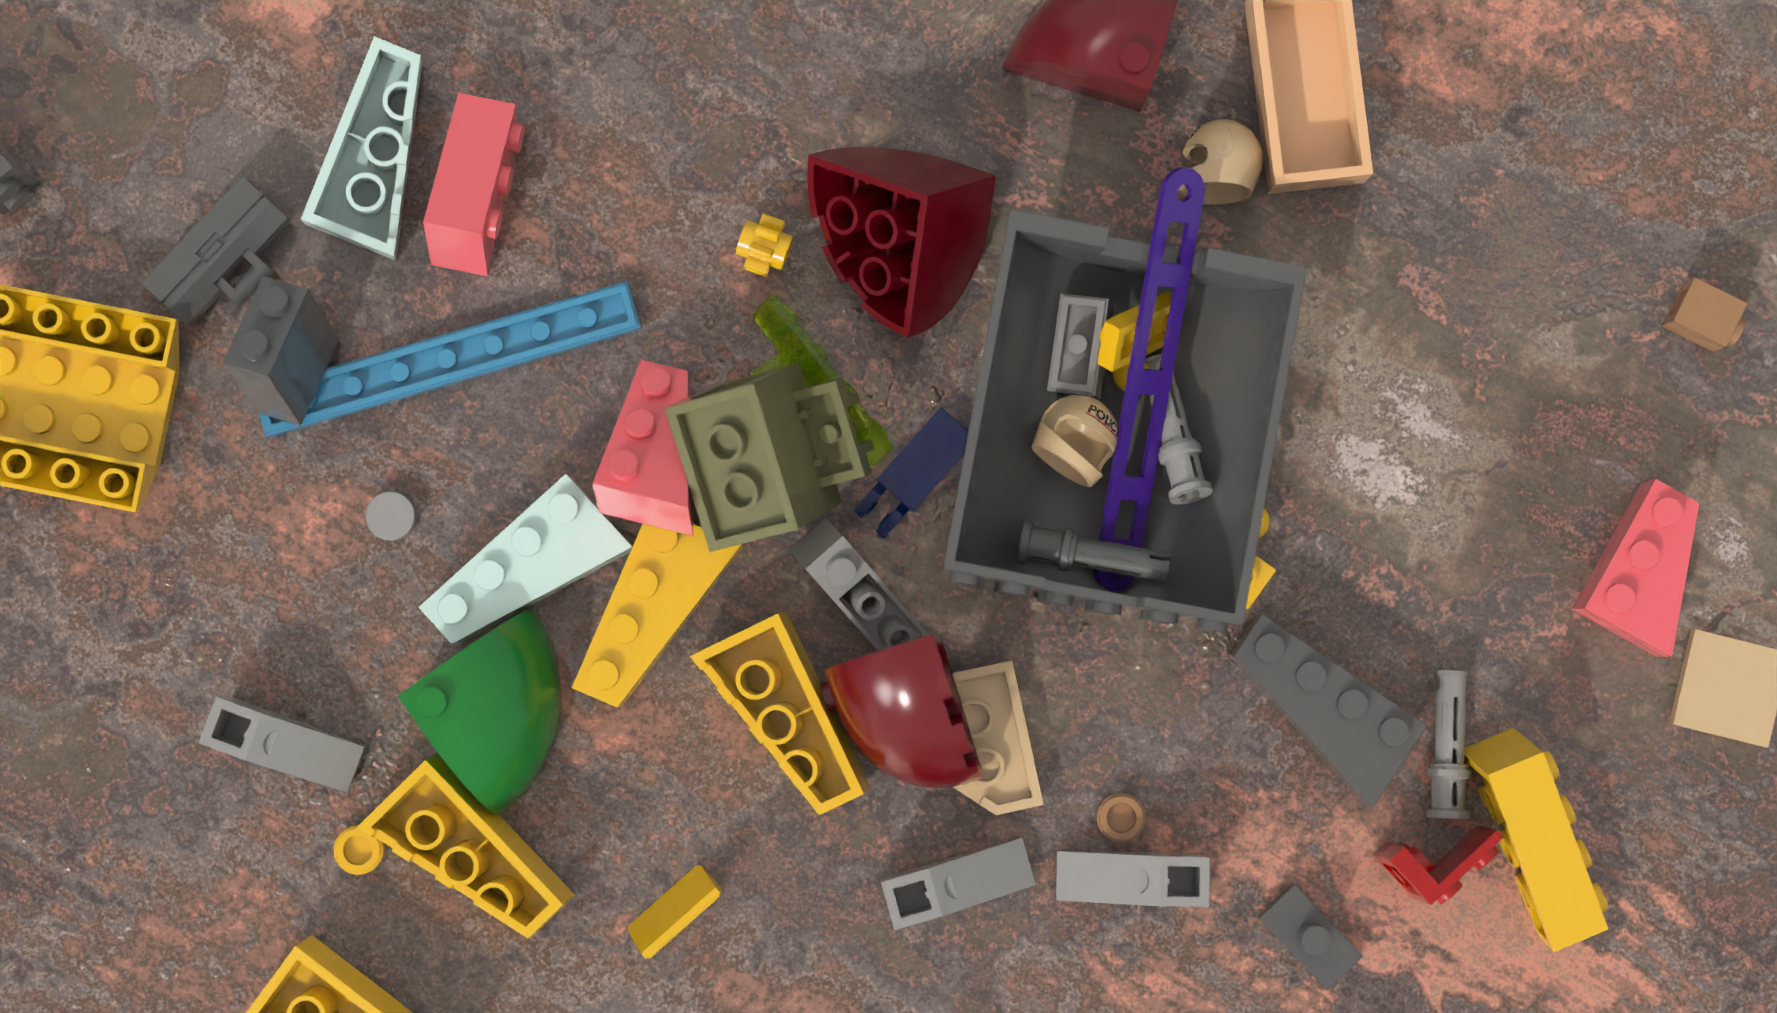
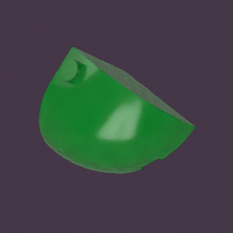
(493, 709)

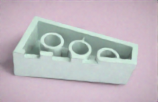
(368, 161)
(530, 560)

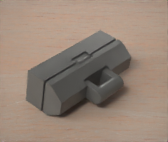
(210, 253)

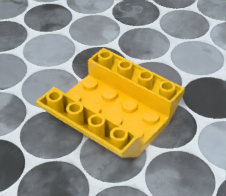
(84, 397)

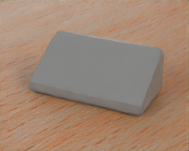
(1078, 345)

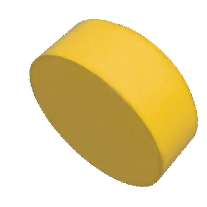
(358, 852)

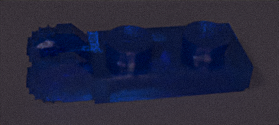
(918, 468)

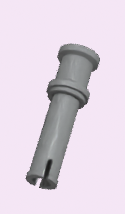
(1179, 450)
(1448, 771)

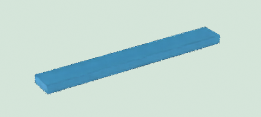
(467, 354)

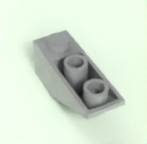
(855, 587)
(281, 743)
(1133, 878)
(957, 883)

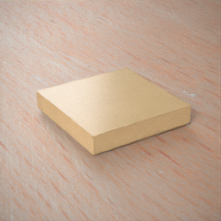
(1727, 689)

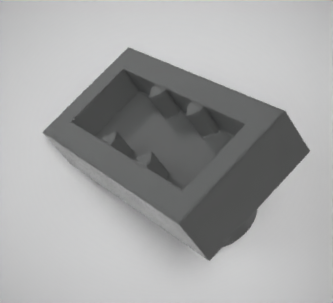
(1310, 936)

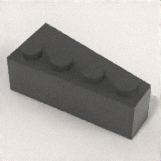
(1337, 714)

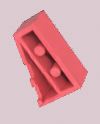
(472, 183)
(641, 465)
(1644, 570)

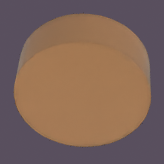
(1120, 817)

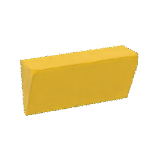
(674, 911)

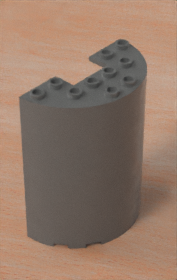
(1232, 388)

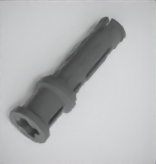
(1070, 550)

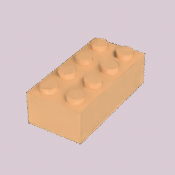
(1308, 93)

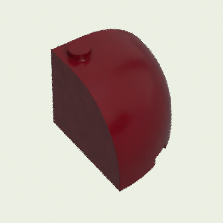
(1094, 47)
(901, 229)
(906, 713)

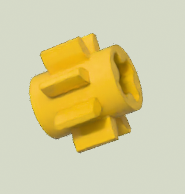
(764, 245)

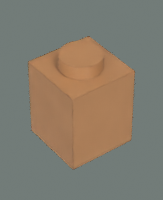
(1706, 315)

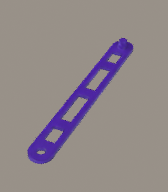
(1151, 380)

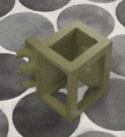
(766, 453)

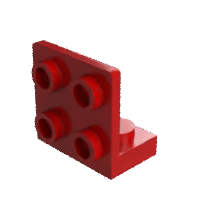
(1439, 881)

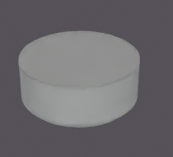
(391, 516)

